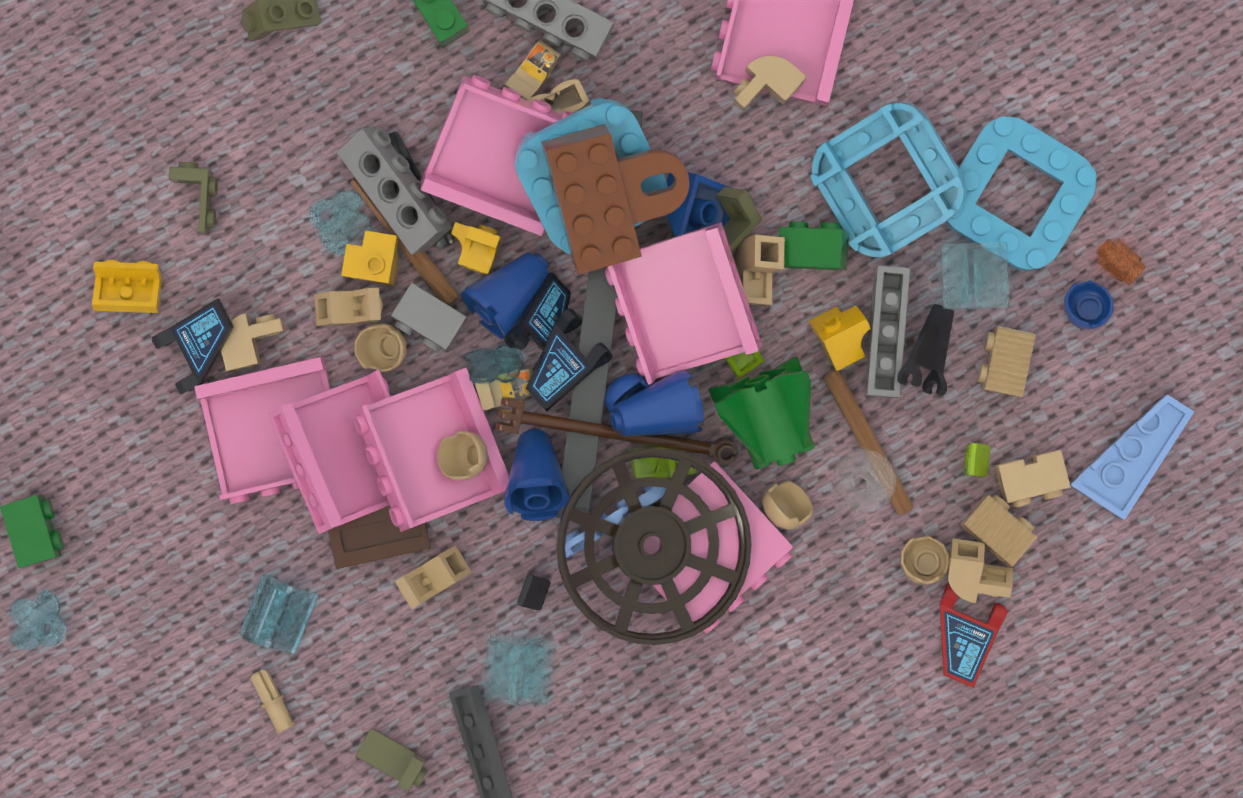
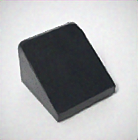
(533, 592)

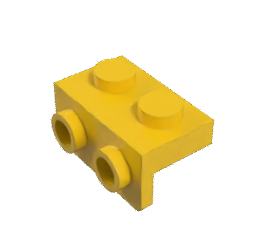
(126, 286)

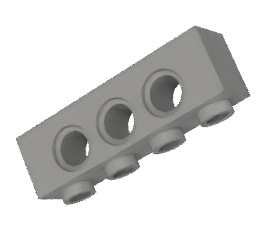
(588, 45)
(360, 158)
(887, 331)

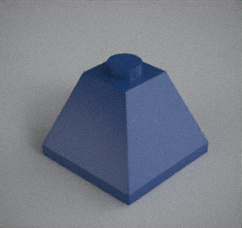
(700, 207)

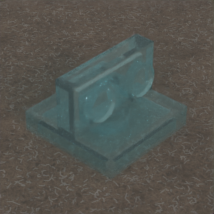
(974, 275)
(278, 615)
(517, 670)

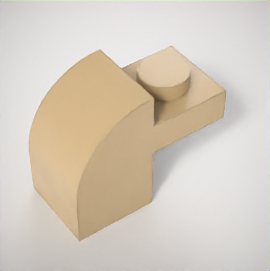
(774, 75)
(756, 262)
(348, 307)
(241, 346)
(971, 576)
(433, 577)

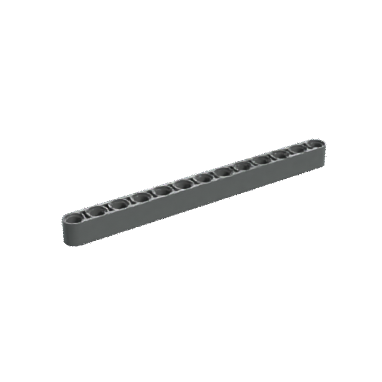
(589, 394)

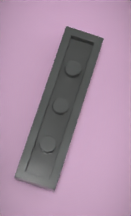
(480, 743)

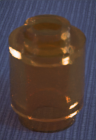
(1120, 261)

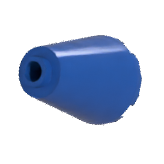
(506, 293)
(660, 409)
(535, 479)

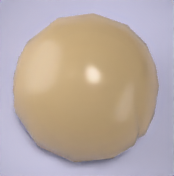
(380, 347)
(462, 456)
(787, 505)
(924, 560)

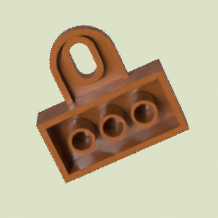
(604, 197)

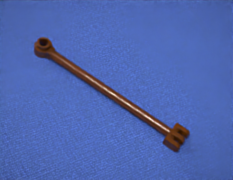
(518, 416)

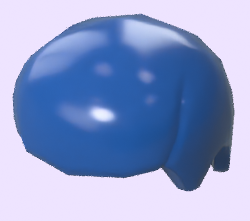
(1088, 305)
(622, 388)

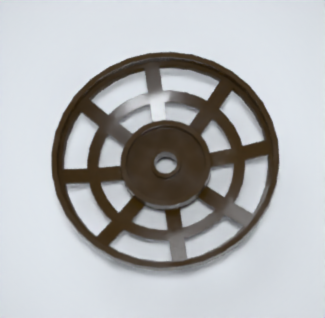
(673, 550)

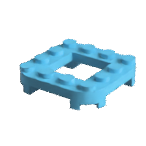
(1046, 155)
(533, 169)
(848, 202)

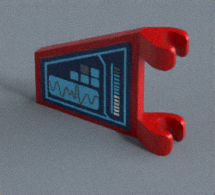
(966, 639)

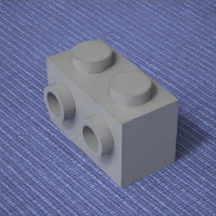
(429, 318)

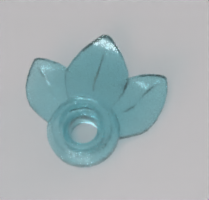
(345, 220)
(495, 364)
(32, 621)

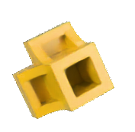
(478, 247)
(374, 260)
(841, 335)

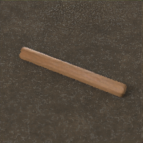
(420, 260)
(863, 431)

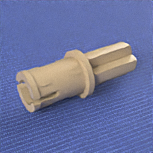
(272, 700)

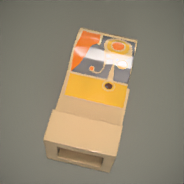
(534, 70)
(491, 393)

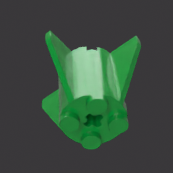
(769, 413)

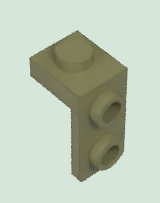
(275, 15)
(190, 173)
(742, 214)
(393, 759)

